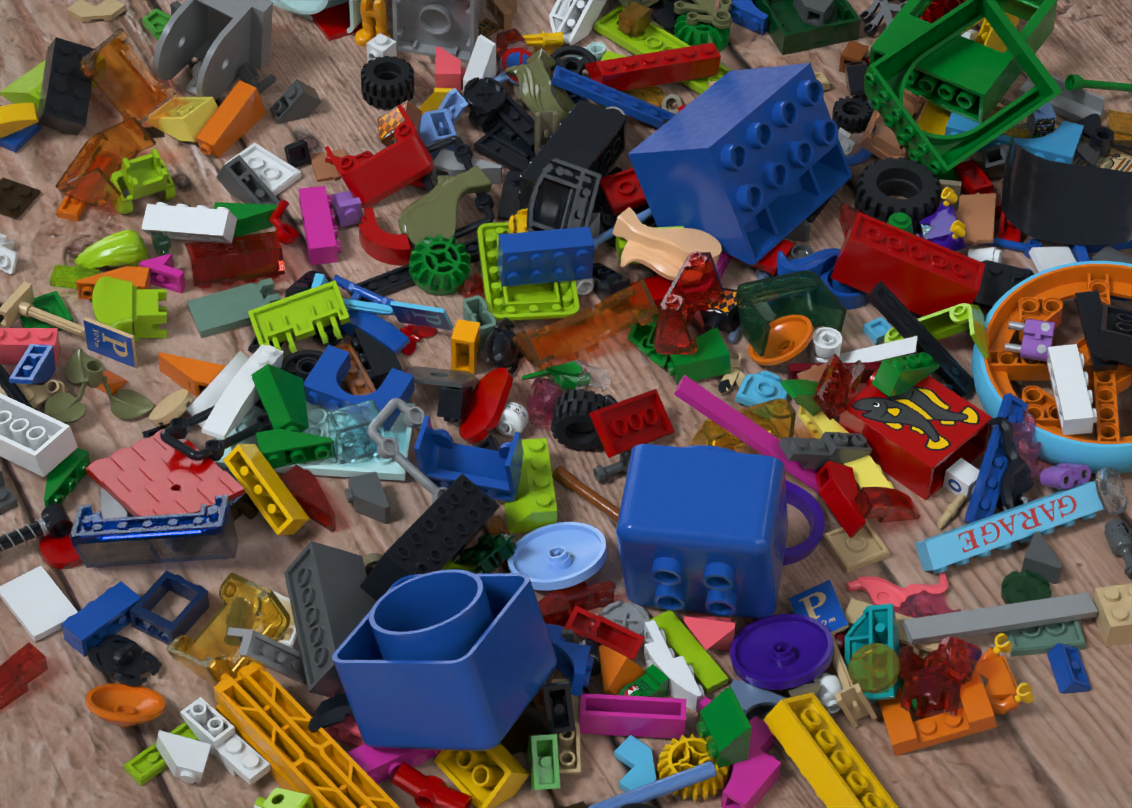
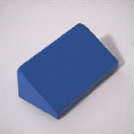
(1068, 669)

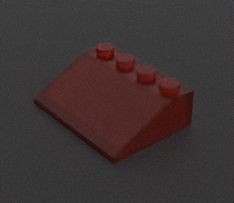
(244, 259)

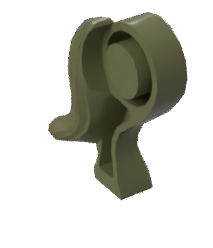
(536, 86)
(438, 209)

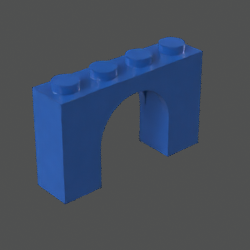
(324, 380)

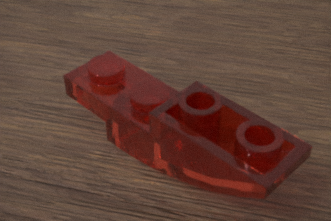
(559, 604)

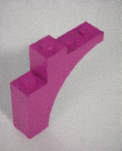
(753, 776)

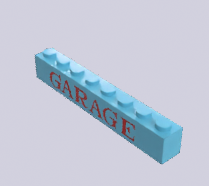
(1008, 526)

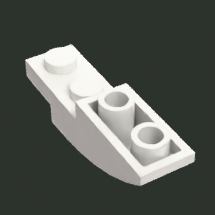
(680, 675)
(225, 743)

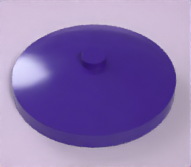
(782, 651)

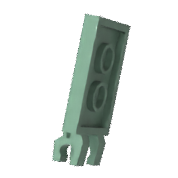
(230, 307)

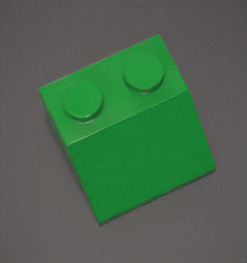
(725, 729)

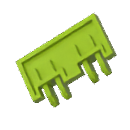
(299, 315)

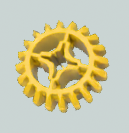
(693, 753)

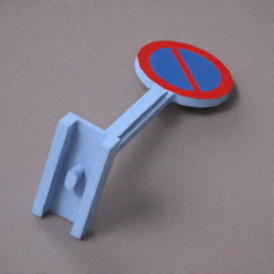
(456, 103)

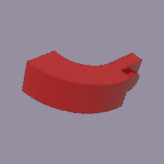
(380, 245)

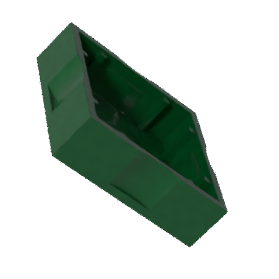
(794, 36)

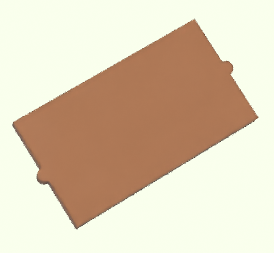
(978, 215)

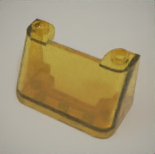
(774, 416)
(244, 607)

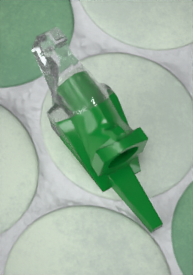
(574, 375)

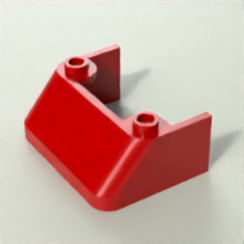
(388, 169)

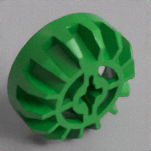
(701, 33)
(436, 277)

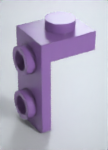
(347, 209)

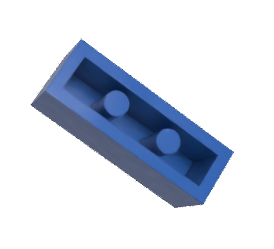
(100, 618)

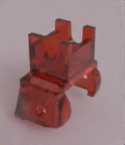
(938, 676)

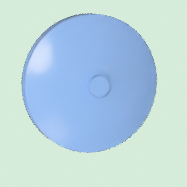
(559, 555)

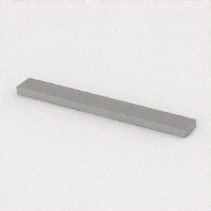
(999, 618)

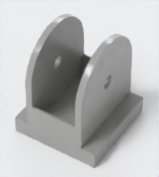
(429, 24)
(220, 35)

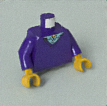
(943, 225)

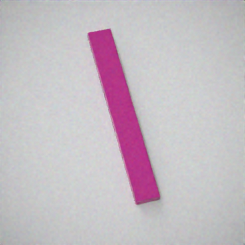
(741, 427)

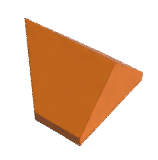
(617, 670)

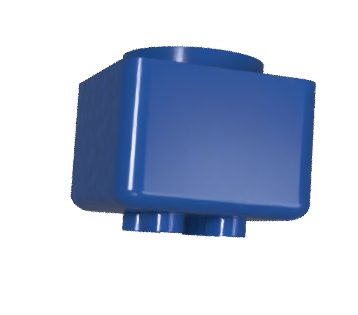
(703, 530)
(446, 661)

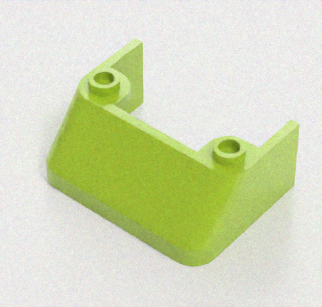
(950, 322)

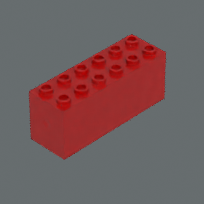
(912, 268)

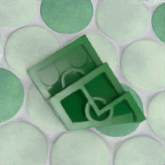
(643, 337)

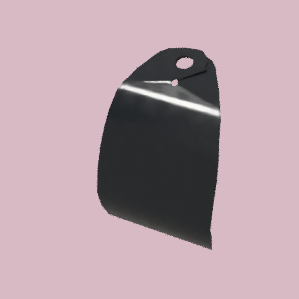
(1066, 200)

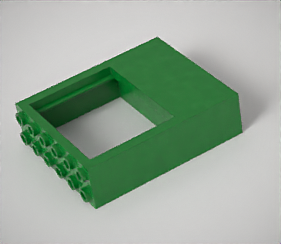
(964, 73)

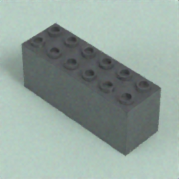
(325, 609)

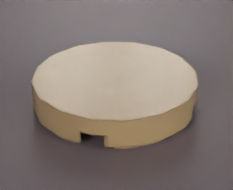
(171, 407)

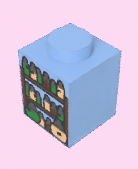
(1042, 121)

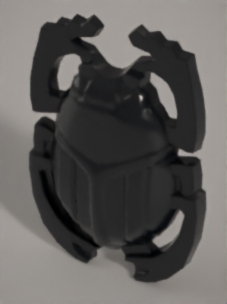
(500, 346)
(124, 658)

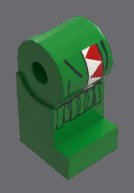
(651, 684)

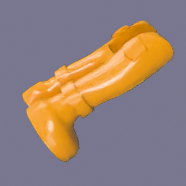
(371, 14)

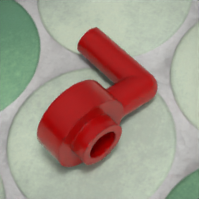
(285, 233)

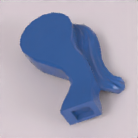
(822, 264)

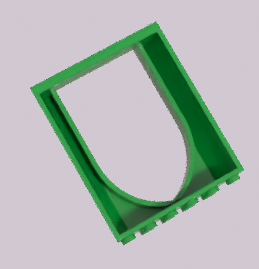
(888, 76)

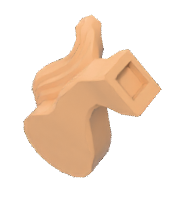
(661, 248)

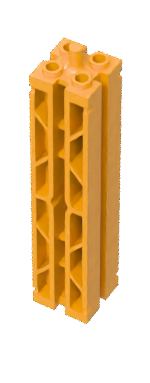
(298, 759)

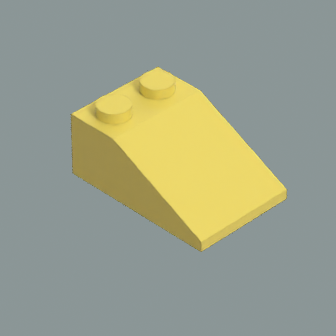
(184, 117)

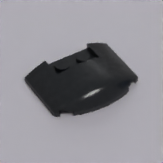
(562, 197)

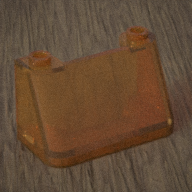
(125, 79)

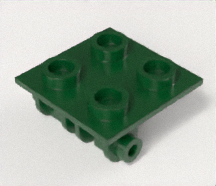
(488, 552)

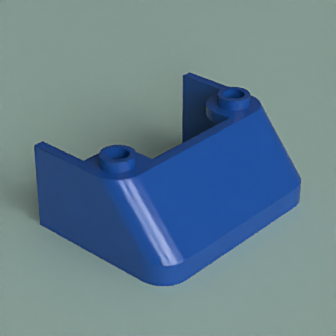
(491, 470)

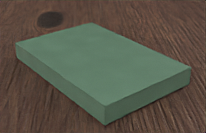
(1044, 637)

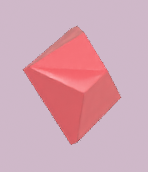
(711, 630)

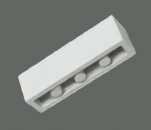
(190, 223)
(1071, 390)

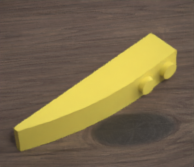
(865, 470)

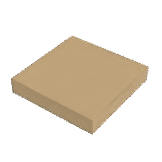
(858, 551)

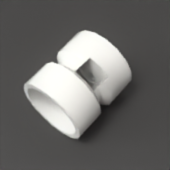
(824, 344)

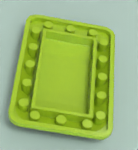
(520, 301)

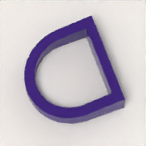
(812, 511)

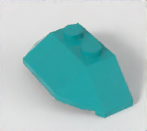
(875, 626)

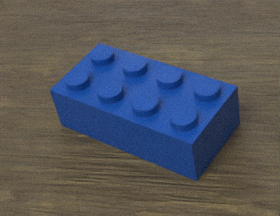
(545, 256)

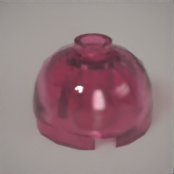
(541, 404)

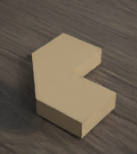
(86, 12)

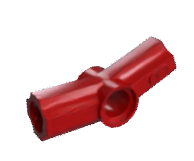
(429, 790)

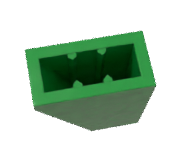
(708, 360)
(282, 398)

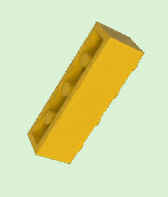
(266, 489)

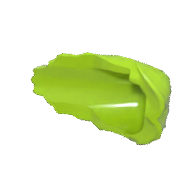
(114, 250)

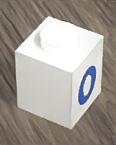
(961, 478)

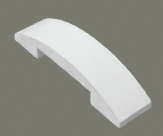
(215, 389)

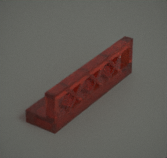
(837, 386)

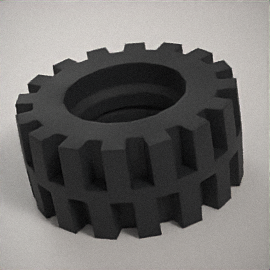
(851, 114)

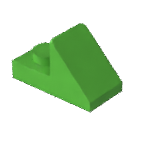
(543, 761)

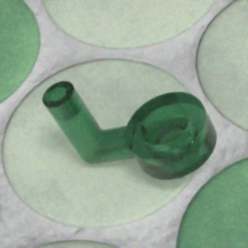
(161, 244)

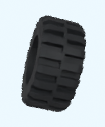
(901, 179)

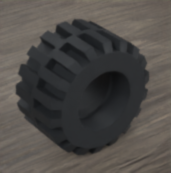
(387, 82)
(572, 420)

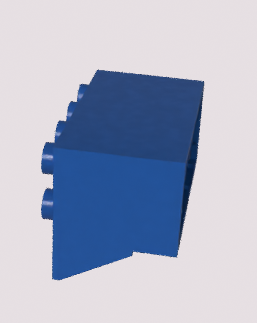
(745, 159)

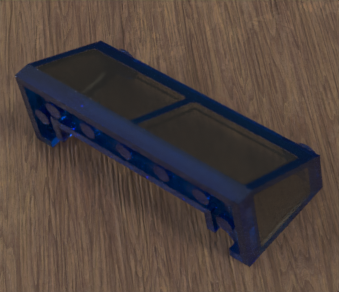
(155, 537)

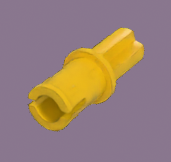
(544, 39)

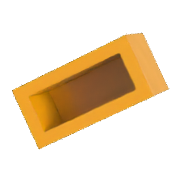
(465, 346)

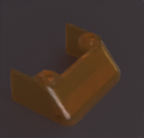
(102, 155)

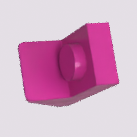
(164, 274)

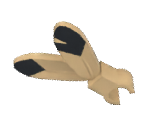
(729, 379)

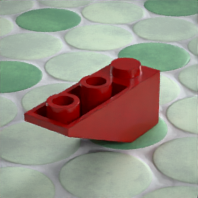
(838, 490)

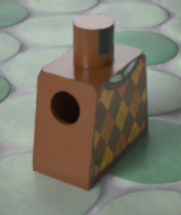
(392, 118)

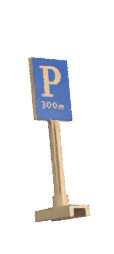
(99, 336)
(823, 605)

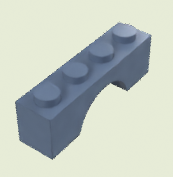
(755, 700)

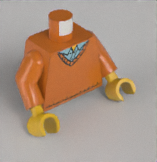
(999, 680)

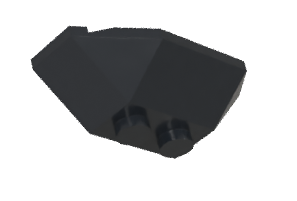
(997, 280)

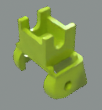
(142, 178)
(129, 308)

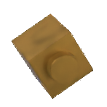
(634, 19)

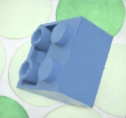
(436, 126)

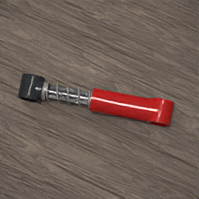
(53, 522)

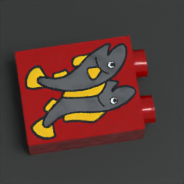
(918, 432)

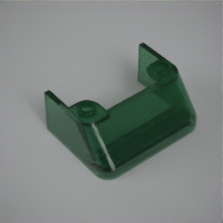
(785, 295)

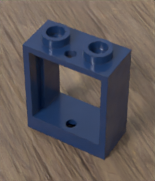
(159, 627)

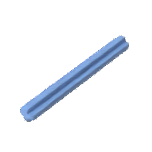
(660, 787)

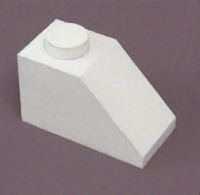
(183, 756)

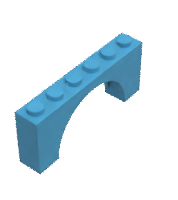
(1056, 146)

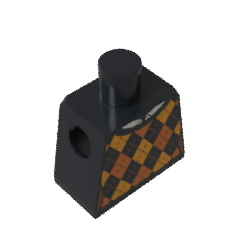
(722, 315)

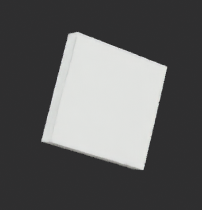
(1050, 257)

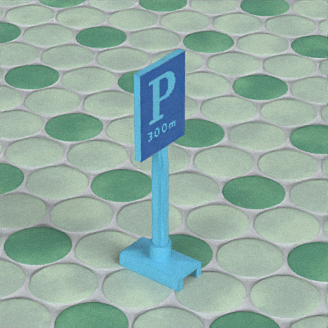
(404, 312)

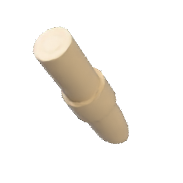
(951, 510)

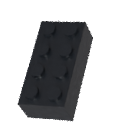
(64, 88)

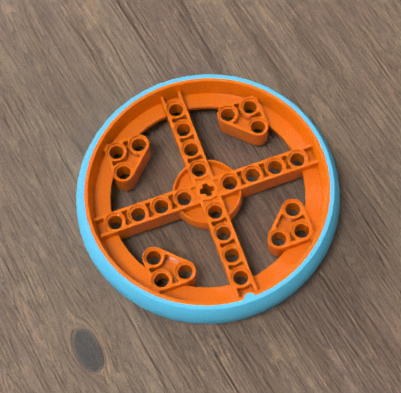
(1041, 299)

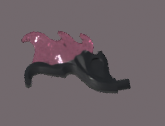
(1021, 457)

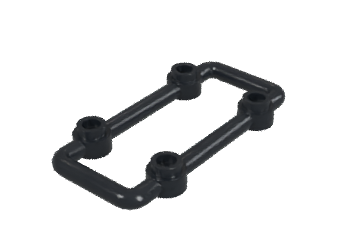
(464, 156)
(213, 448)

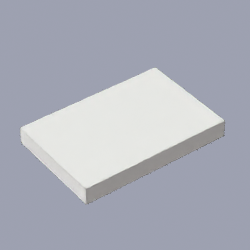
(269, 168)
(37, 603)

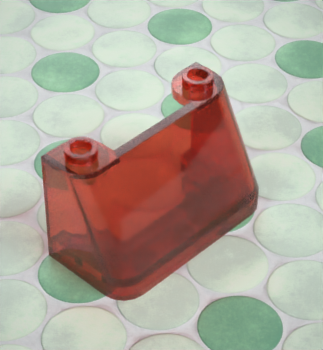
(690, 292)

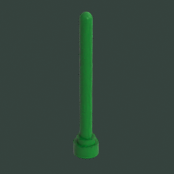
(1075, 83)

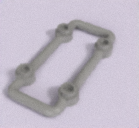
(389, 447)

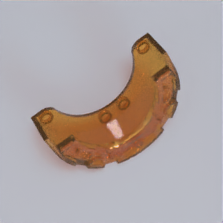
(588, 327)

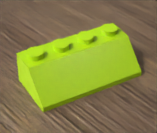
(535, 499)

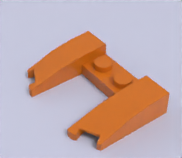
(909, 736)

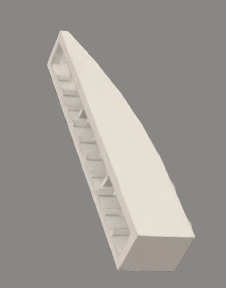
(240, 393)

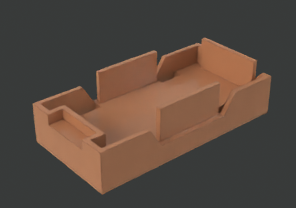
(882, 140)

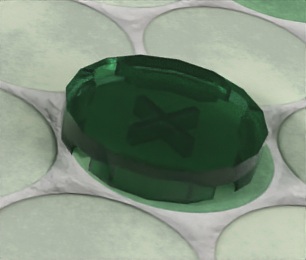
(1024, 587)

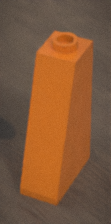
(231, 120)

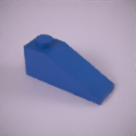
(35, 365)

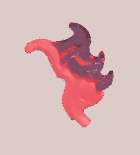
(912, 601)

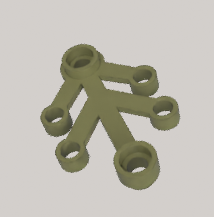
(720, 19)

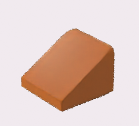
(114, 381)

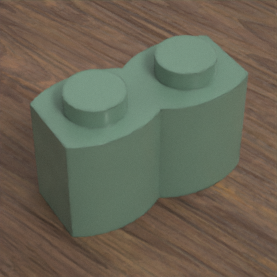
(476, 311)

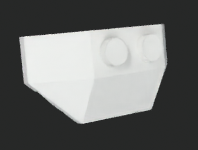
(575, 18)

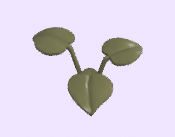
(89, 372)

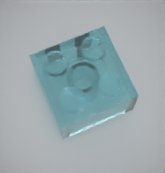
(349, 431)

